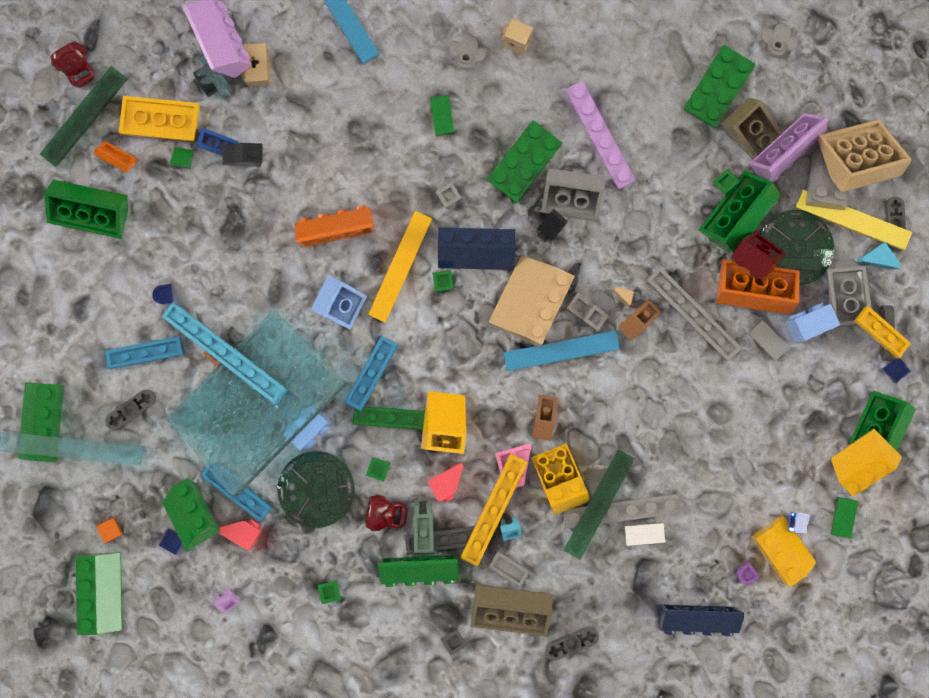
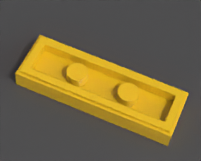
(882, 332)

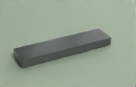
(444, 539)

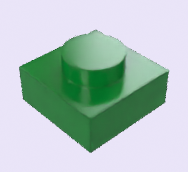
(727, 182)
(443, 281)
(378, 469)
(329, 591)

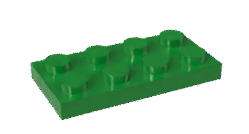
(719, 86)
(524, 161)

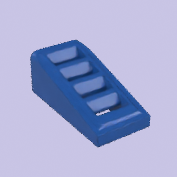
(203, 132)

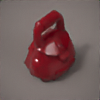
(72, 61)
(382, 513)

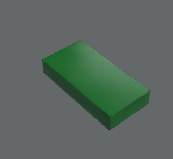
(442, 115)
(844, 517)

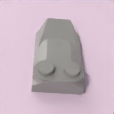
(821, 189)
(847, 290)

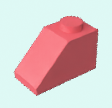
(446, 483)
(242, 532)

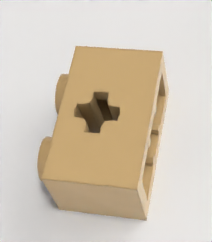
(517, 36)
(261, 74)

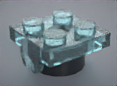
(211, 81)

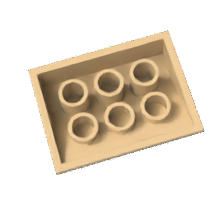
(862, 155)
(531, 300)

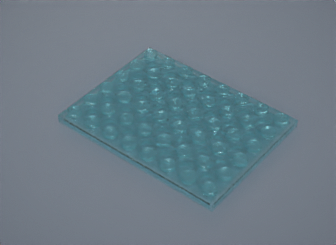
(238, 427)

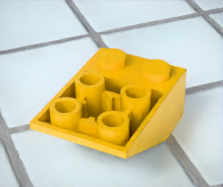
(444, 423)
(560, 479)

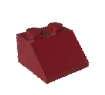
(758, 255)

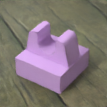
(227, 601)

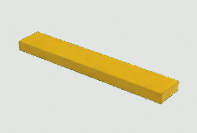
(400, 266)
(494, 509)

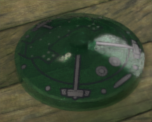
(804, 240)
(316, 489)

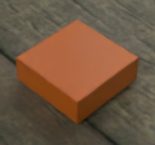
(109, 530)

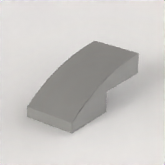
(586, 311)

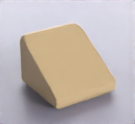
(624, 295)

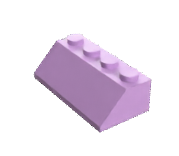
(217, 37)
(789, 146)

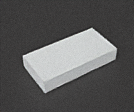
(644, 534)

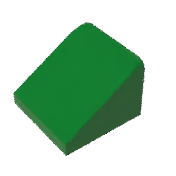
(182, 158)

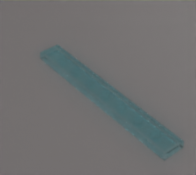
(70, 448)

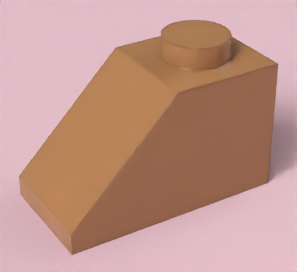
(639, 319)
(544, 417)

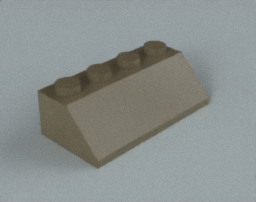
(511, 610)

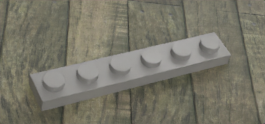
(693, 313)
(629, 510)

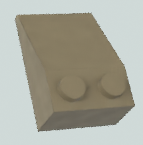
(752, 127)

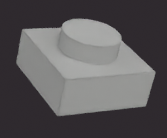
(448, 195)

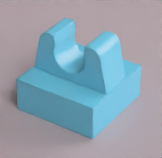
(512, 530)

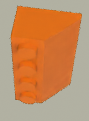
(334, 227)
(774, 293)

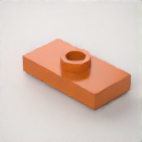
(115, 156)

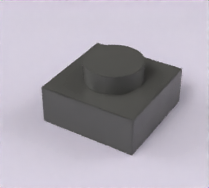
(453, 642)

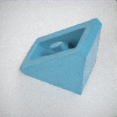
(881, 257)

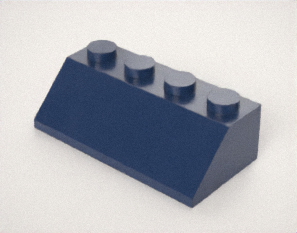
(476, 248)
(700, 619)

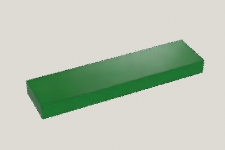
(389, 417)

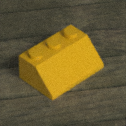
(865, 462)
(784, 551)

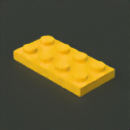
(159, 118)

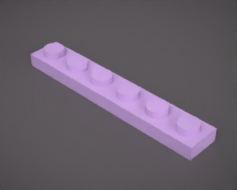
(600, 135)

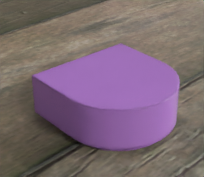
(747, 574)

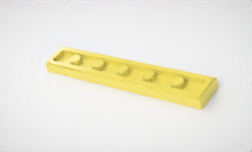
(859, 223)

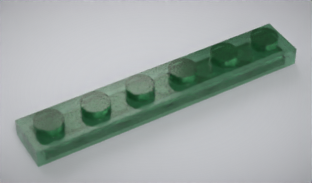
(83, 116)
(599, 504)

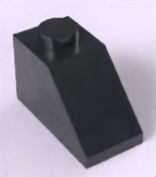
(242, 154)
(551, 226)

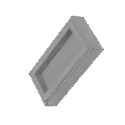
(768, 340)
(509, 569)

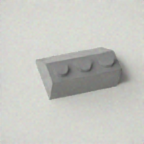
(573, 194)

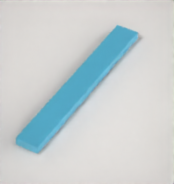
(225, 353)

